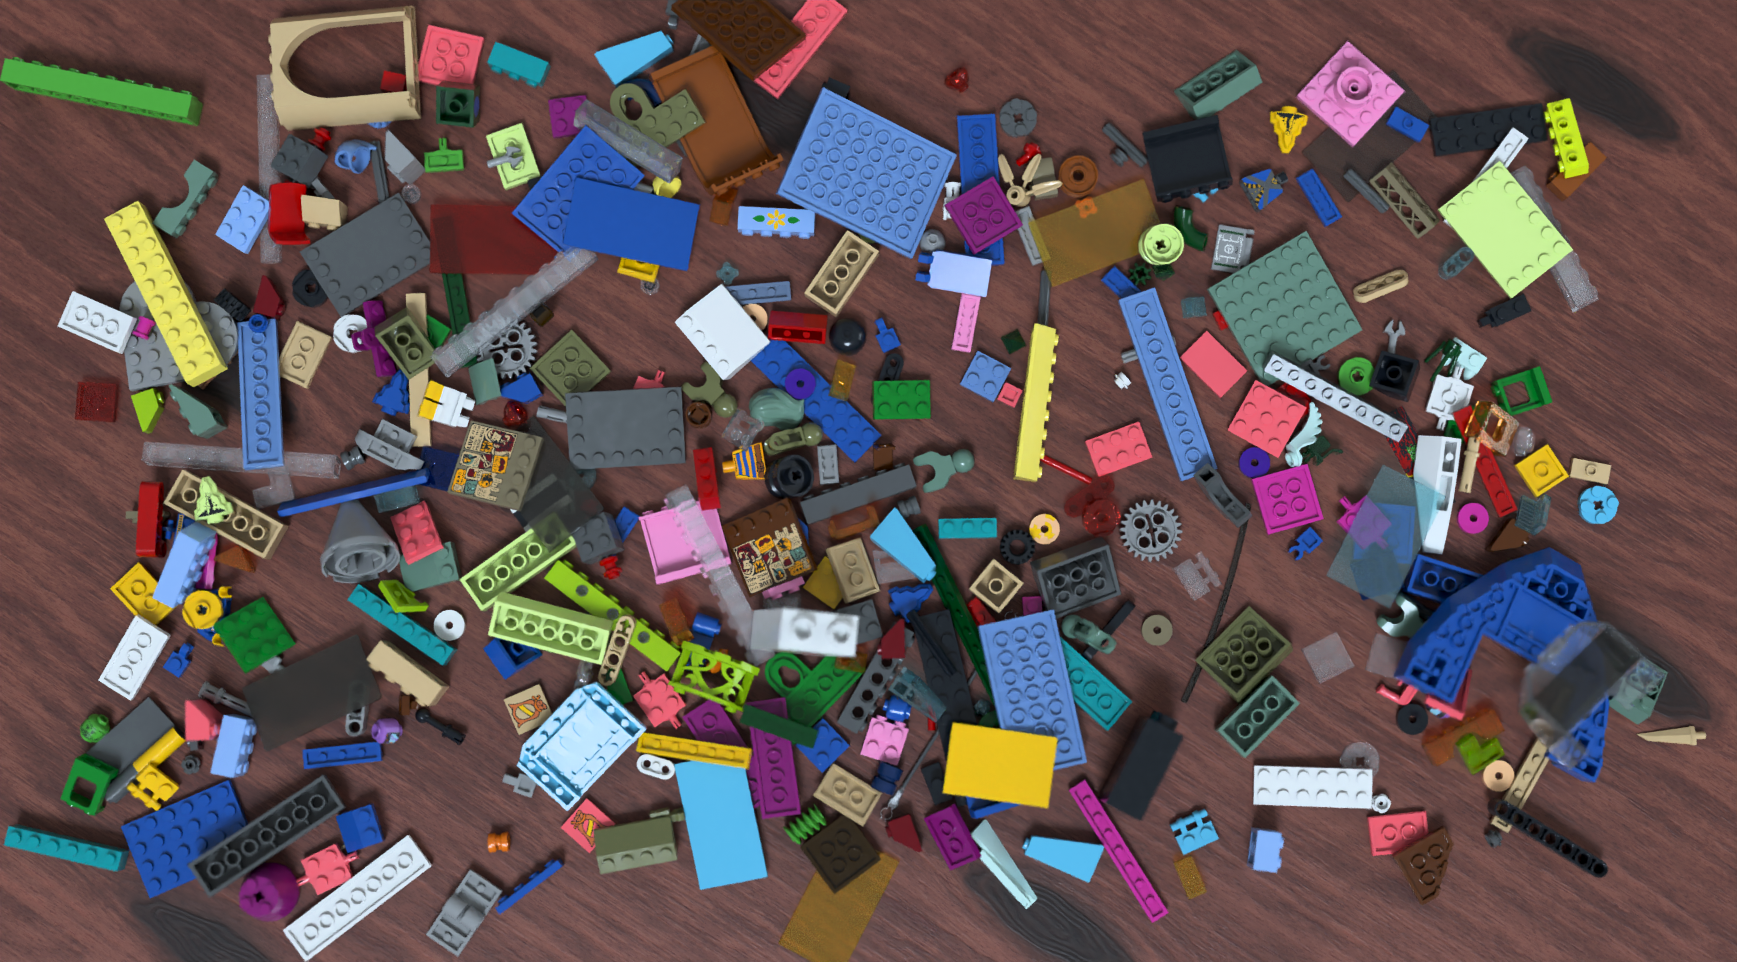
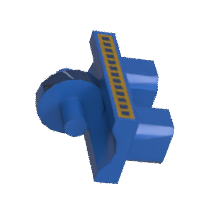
(182, 522)

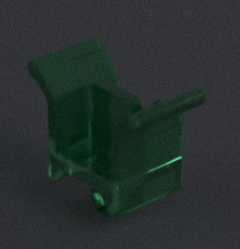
(1317, 448)

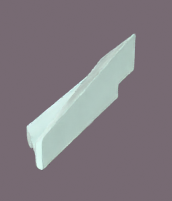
(1001, 863)

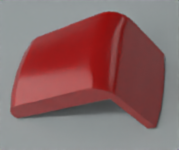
(285, 214)

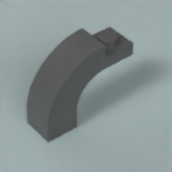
(1220, 496)

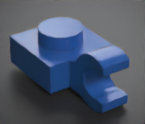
(887, 338)
(178, 661)

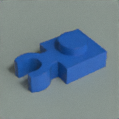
(1306, 542)

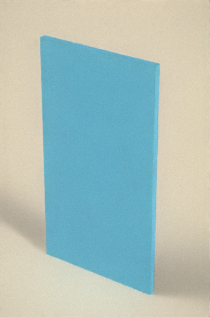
(720, 823)

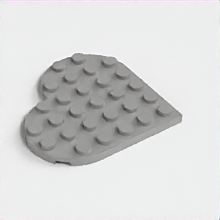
(150, 361)

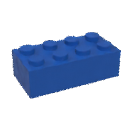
(1436, 579)

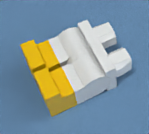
(450, 408)

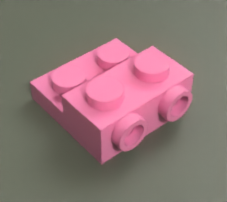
(884, 740)

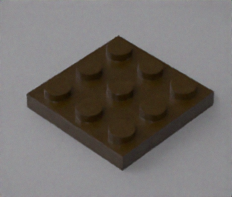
(840, 853)

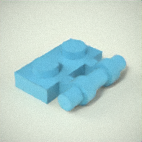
(1196, 837)

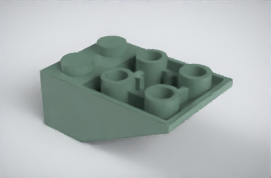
(203, 418)
(1642, 708)

